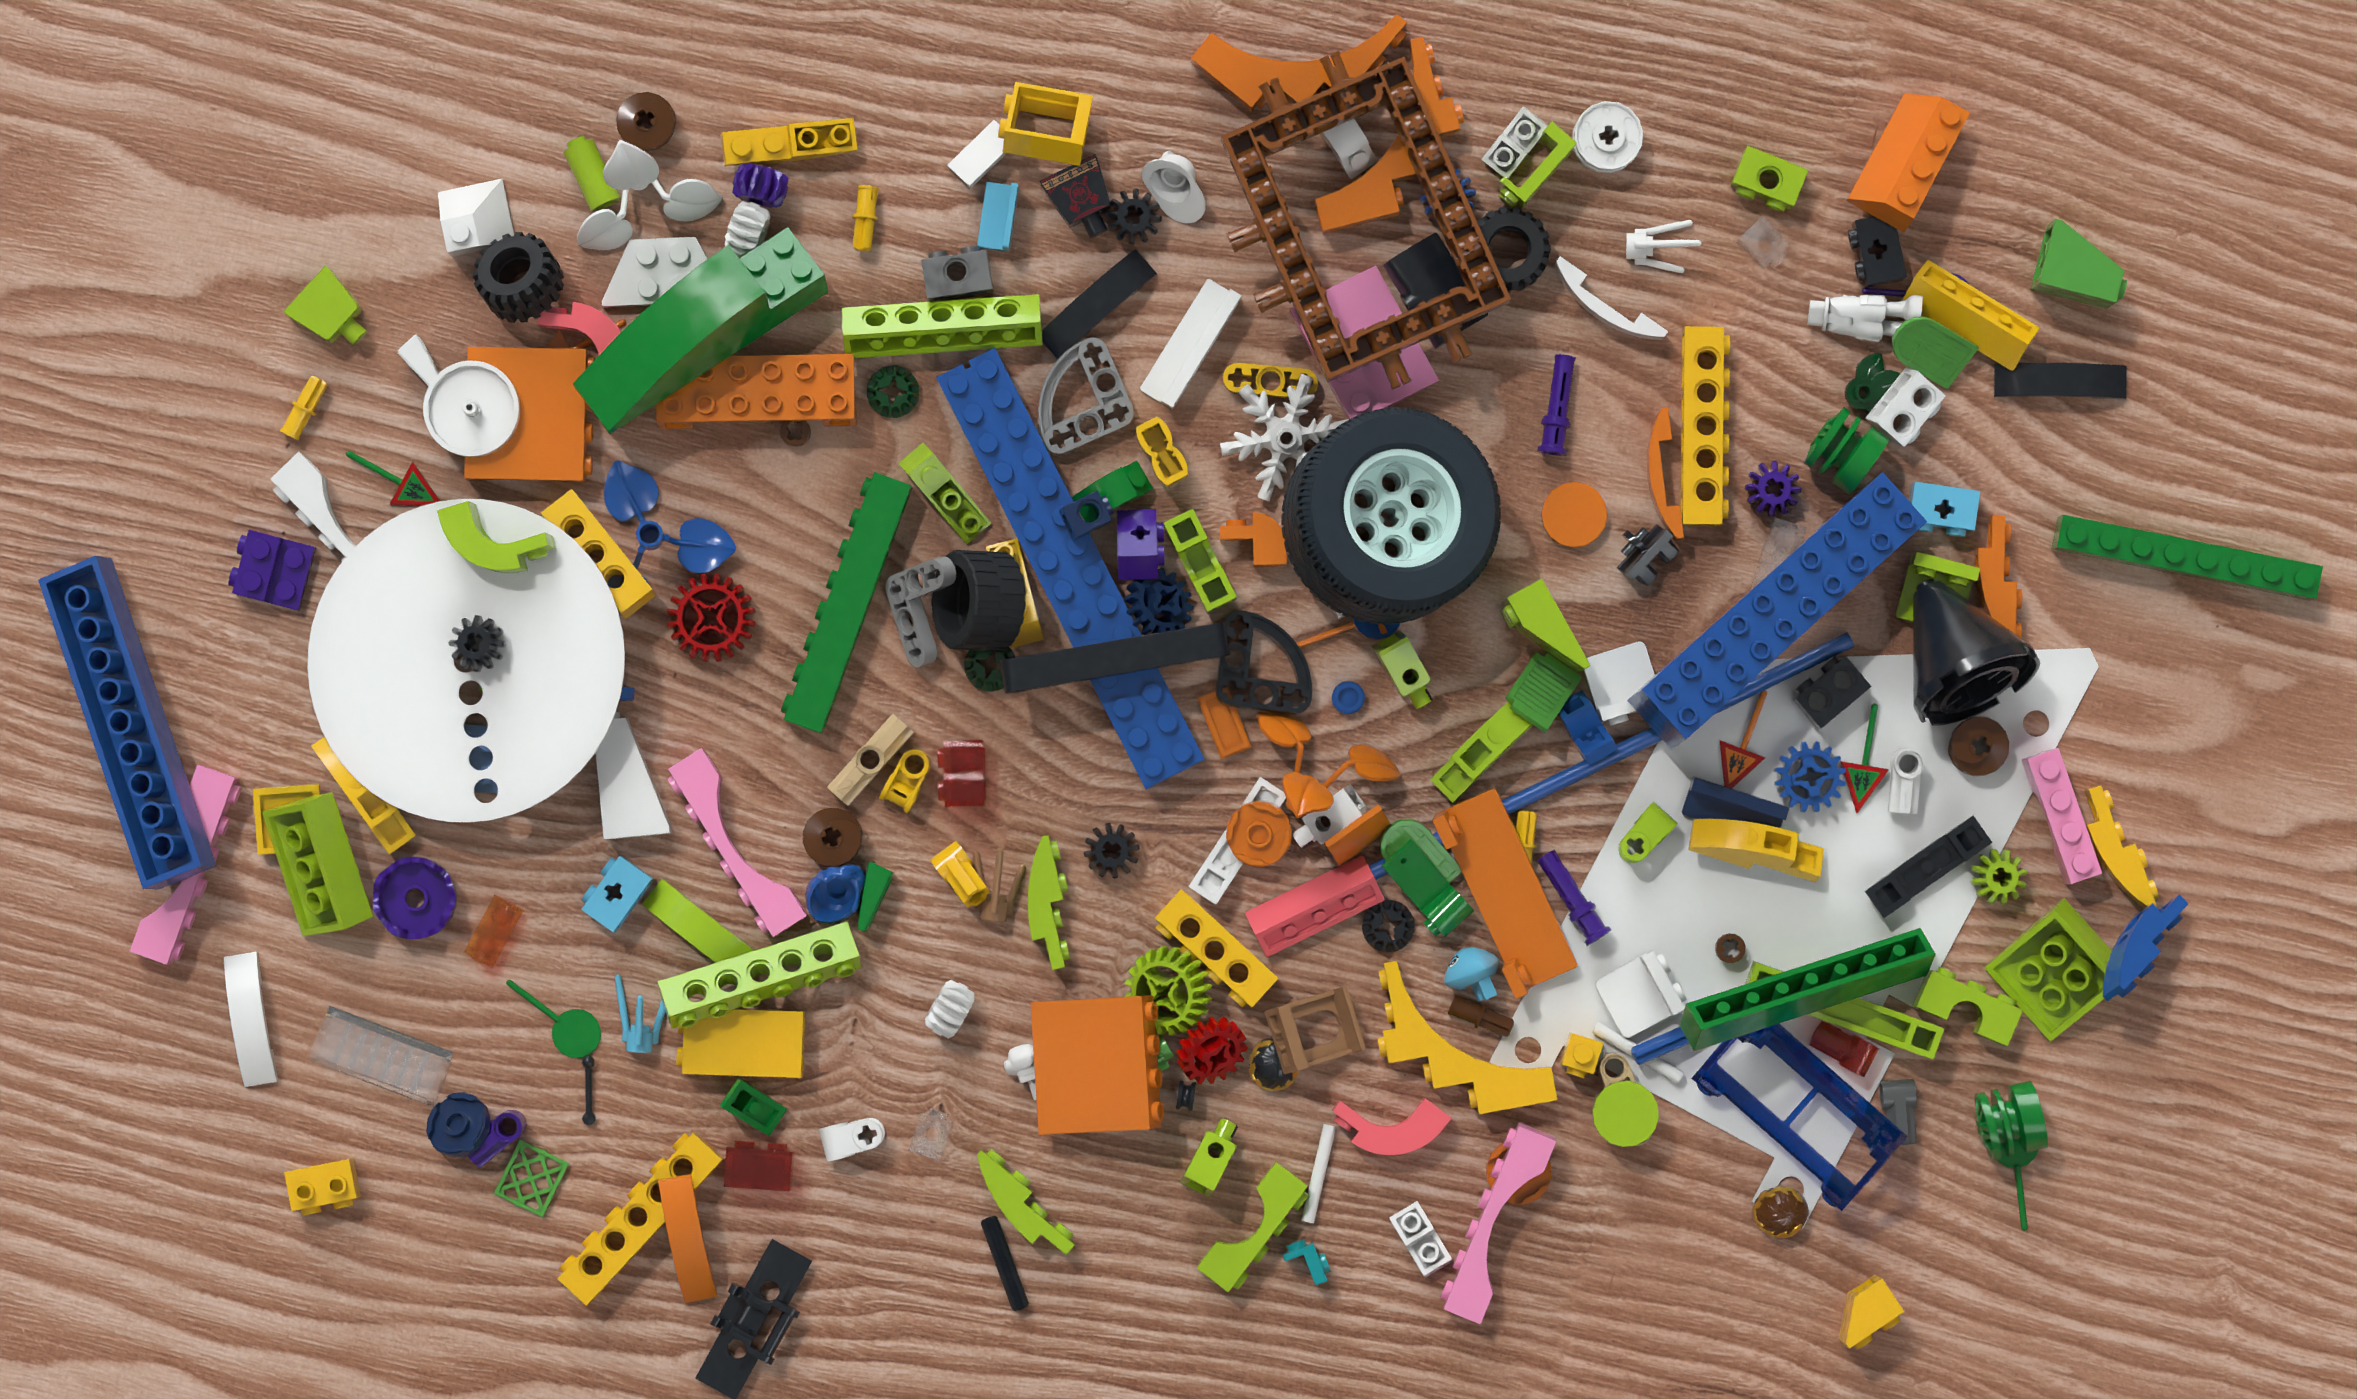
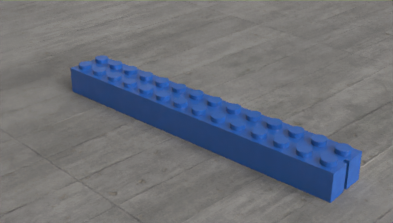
(1067, 569)

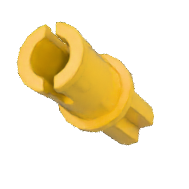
(865, 218)
(304, 407)
(1526, 831)

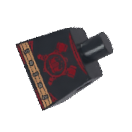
(1079, 195)

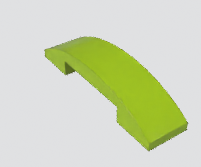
(694, 923)

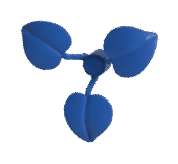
(634, 491)

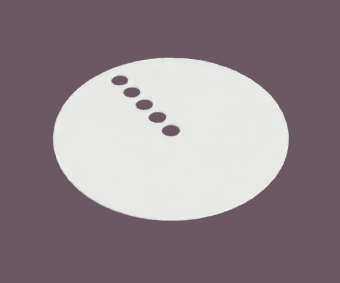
(392, 688)

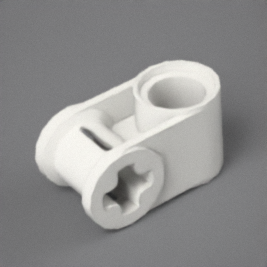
(846, 1139)

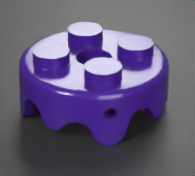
(391, 898)

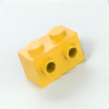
(322, 1185)

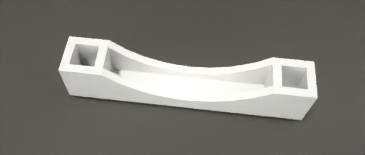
(307, 489)

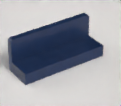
(1716, 801)

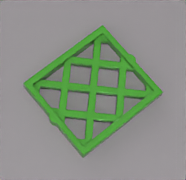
(519, 1202)

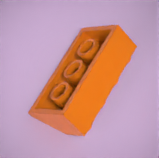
(1908, 158)

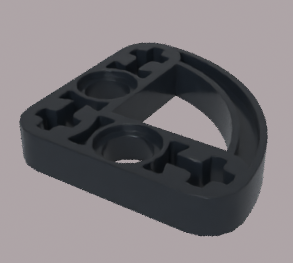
(1239, 675)

